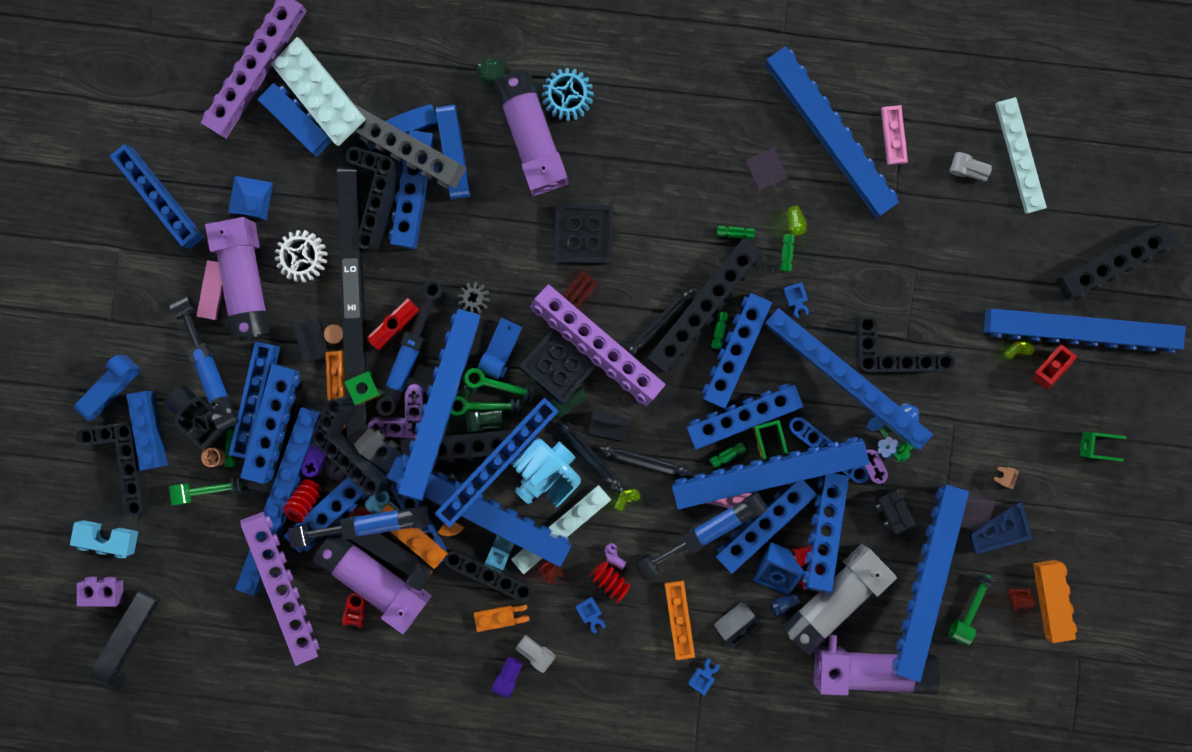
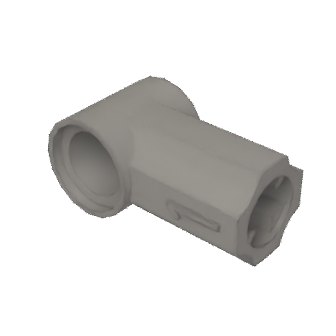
(964, 166)
(539, 656)

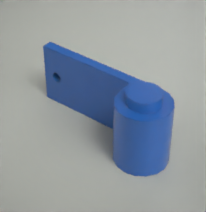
(499, 349)

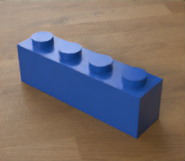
(294, 119)
(147, 430)

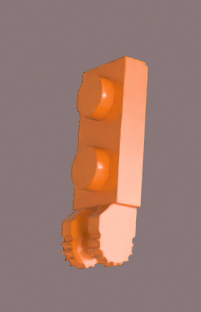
(499, 617)

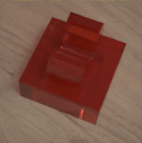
(550, 571)
(1021, 599)

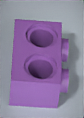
(100, 594)

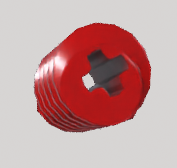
(302, 500)
(610, 581)

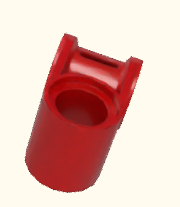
(354, 612)

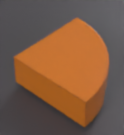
(453, 530)

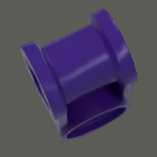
(316, 457)

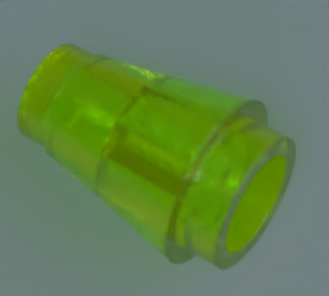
(797, 222)

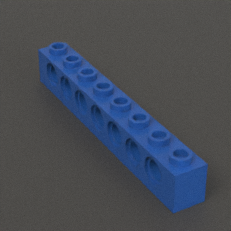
(496, 462)

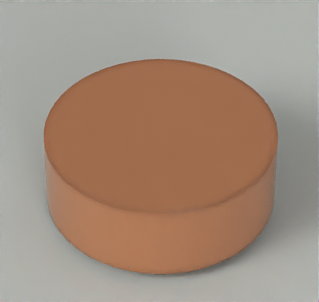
(333, 334)

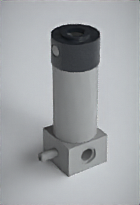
(851, 587)

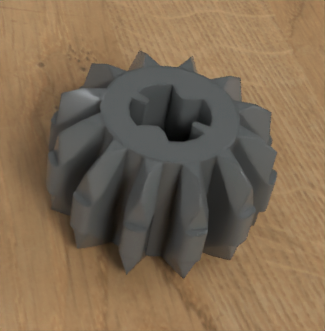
(468, 295)

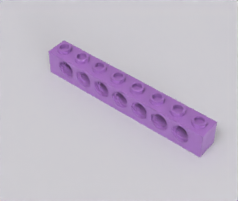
(254, 76)
(607, 346)
(299, 651)

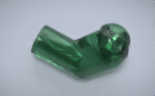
(468, 392)

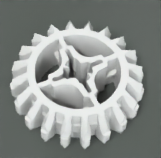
(305, 249)

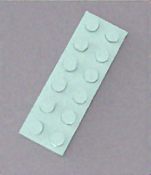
(318, 91)

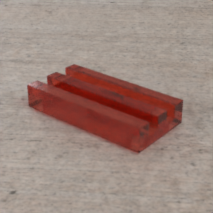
(588, 278)

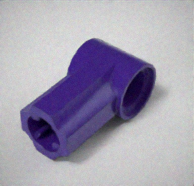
(505, 681)

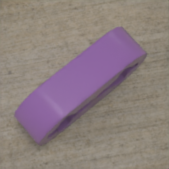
(878, 464)

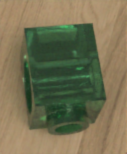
(491, 69)

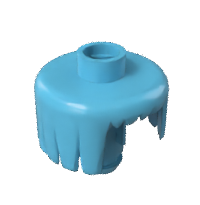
(545, 469)

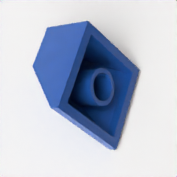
(250, 198)
(778, 569)

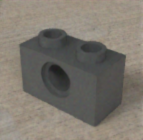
(370, 443)

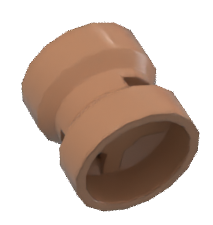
(209, 456)

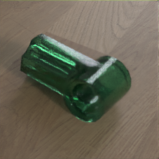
(576, 398)
(479, 421)

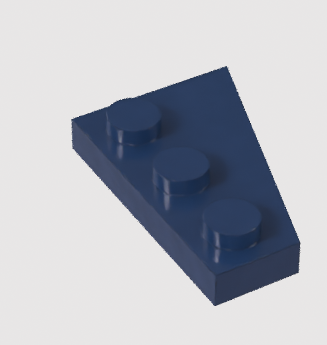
(1003, 530)

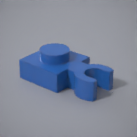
(795, 296)
(589, 612)
(702, 679)

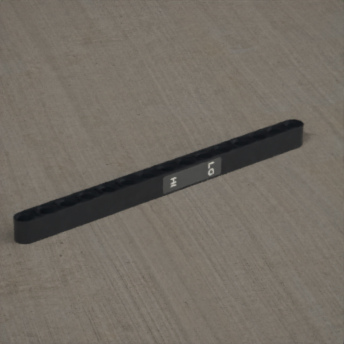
(352, 294)

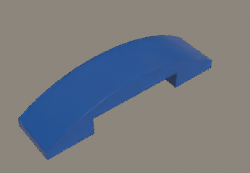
(412, 120)

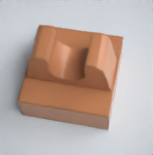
(1009, 477)

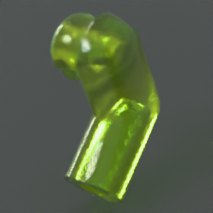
(1019, 348)
(626, 496)

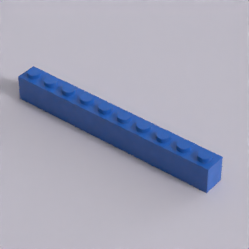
(831, 132)
(1084, 329)
(849, 380)
(439, 406)
(770, 473)
(285, 483)
(494, 518)
(930, 583)

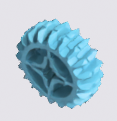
(561, 91)

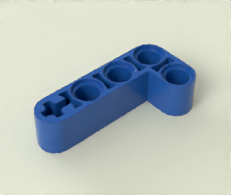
(119, 374)

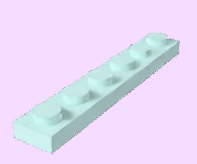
(1020, 155)
(566, 524)

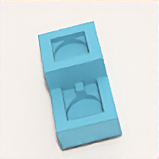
(499, 552)

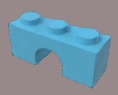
(87, 536)

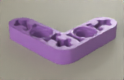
(405, 423)

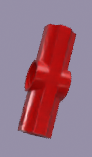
(384, 333)

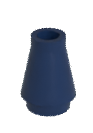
(783, 605)

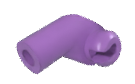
(612, 557)

